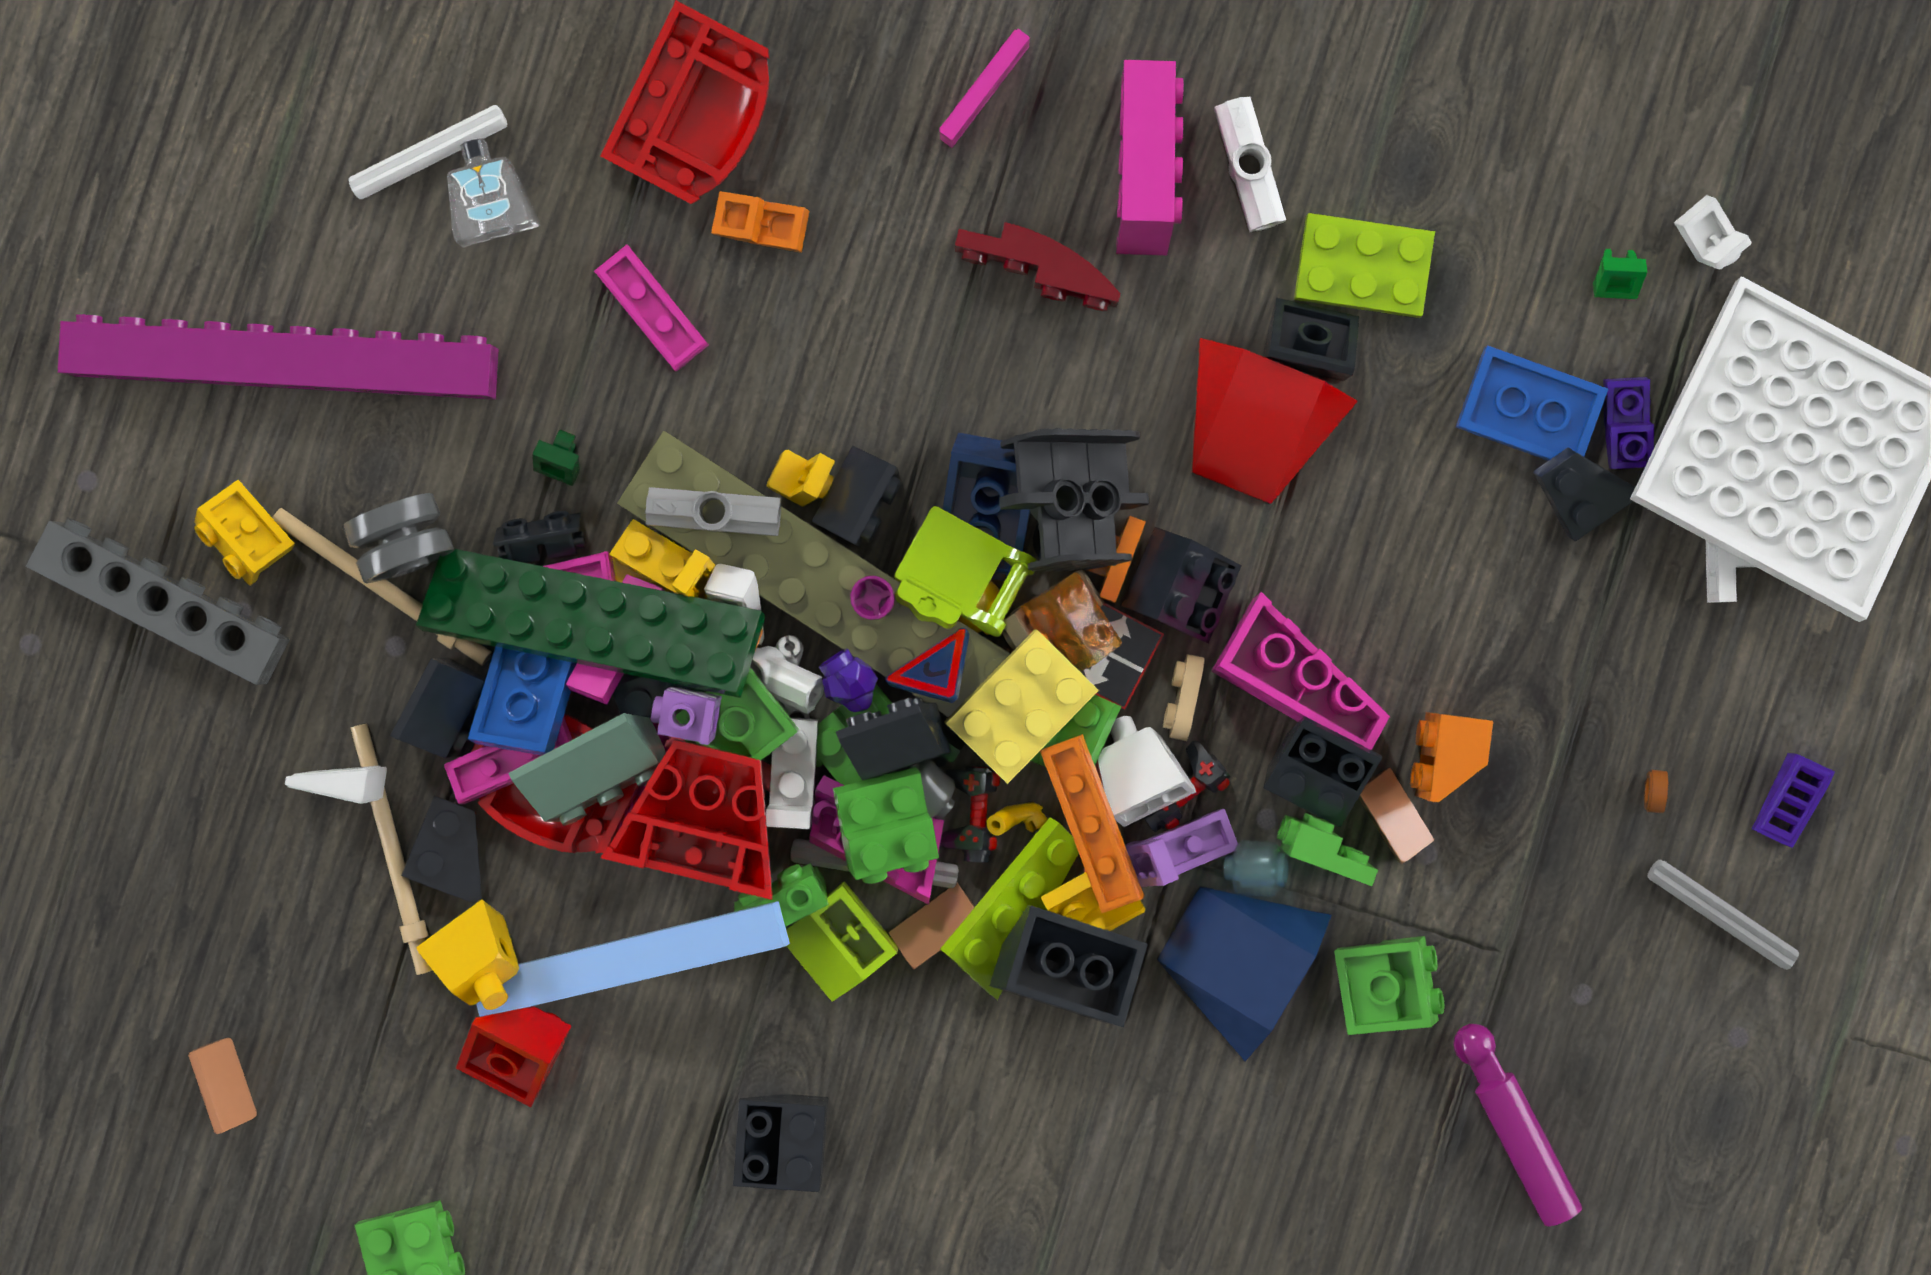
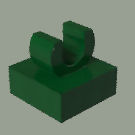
(557, 459)

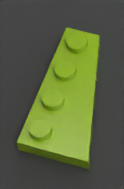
(1029, 877)

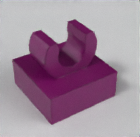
(825, 802)

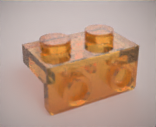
(1073, 622)

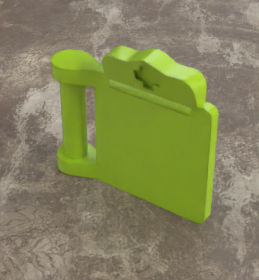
(950, 570)

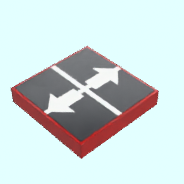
(1123, 668)

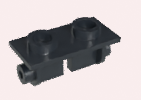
(556, 531)

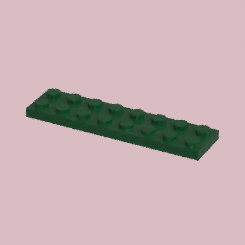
(592, 621)

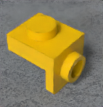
(801, 478)

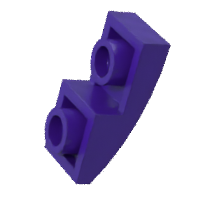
(1627, 422)

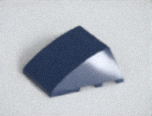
(1242, 960)

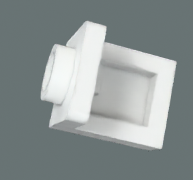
(1711, 234)

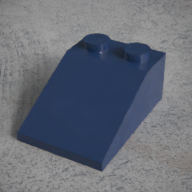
(975, 481)

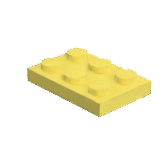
(1021, 706)

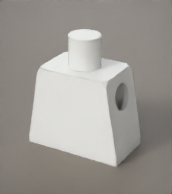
(1140, 773)

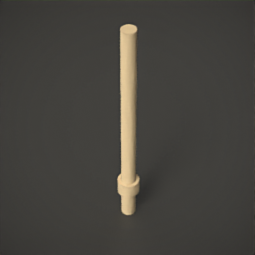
(382, 588)
(413, 928)

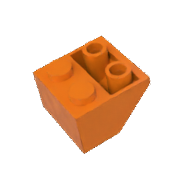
(1450, 753)

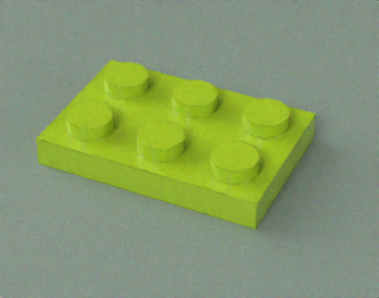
(1364, 265)

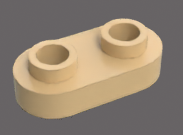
(1180, 715)

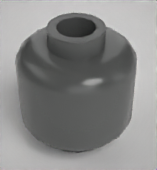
(937, 788)

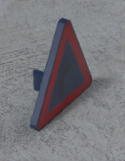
(936, 670)

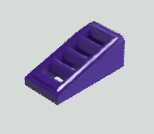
(1813, 794)

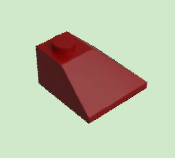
(514, 1051)

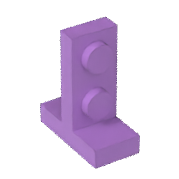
(1181, 848)

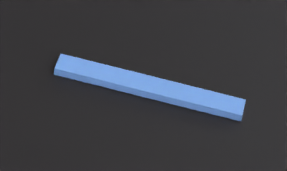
(645, 957)

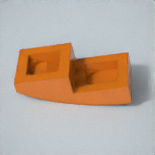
(760, 221)

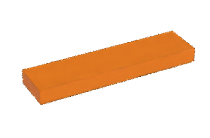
(1092, 823)

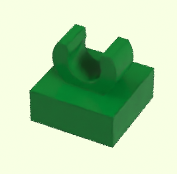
(1620, 276)

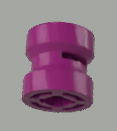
(868, 594)

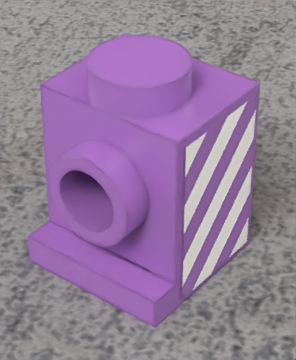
(702, 710)

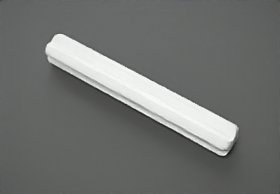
(427, 152)

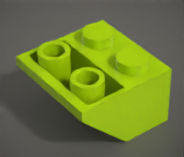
(840, 943)

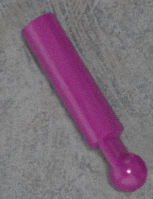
(1517, 1128)

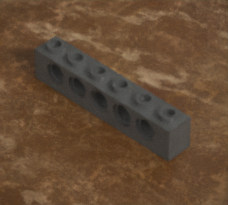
(57, 559)

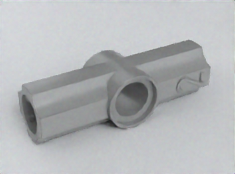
(684, 510)

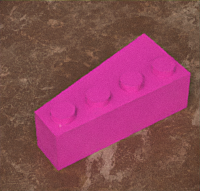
(1148, 157)
(1290, 674)

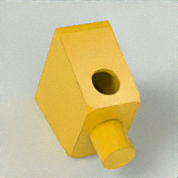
(473, 956)

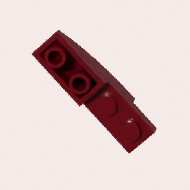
(1058, 268)

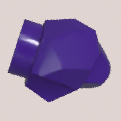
(848, 681)

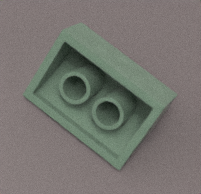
(591, 768)

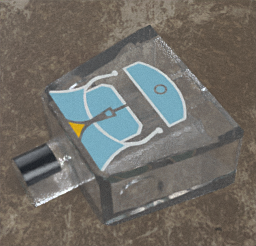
(487, 197)

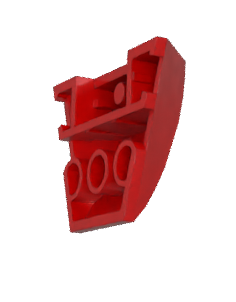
(1258, 419)
(700, 820)

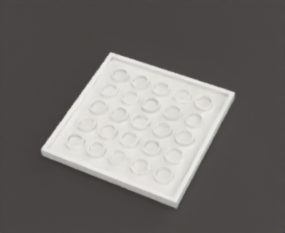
(1795, 450)

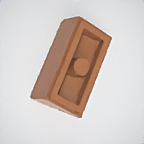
(1395, 816)
(931, 926)
(222, 1085)

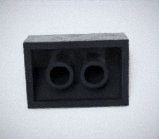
(1070, 965)

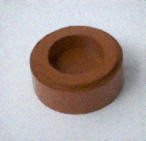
(1656, 791)

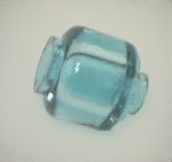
(1257, 868)

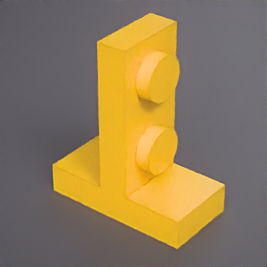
(663, 561)

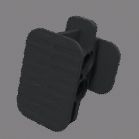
(1074, 470)

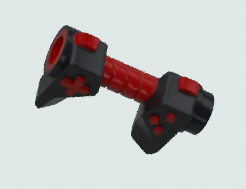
(1208, 774)
(975, 838)

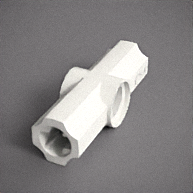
(1243, 137)
(786, 680)

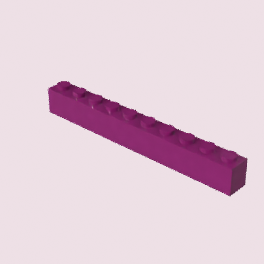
(278, 359)

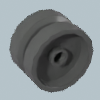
(396, 532)

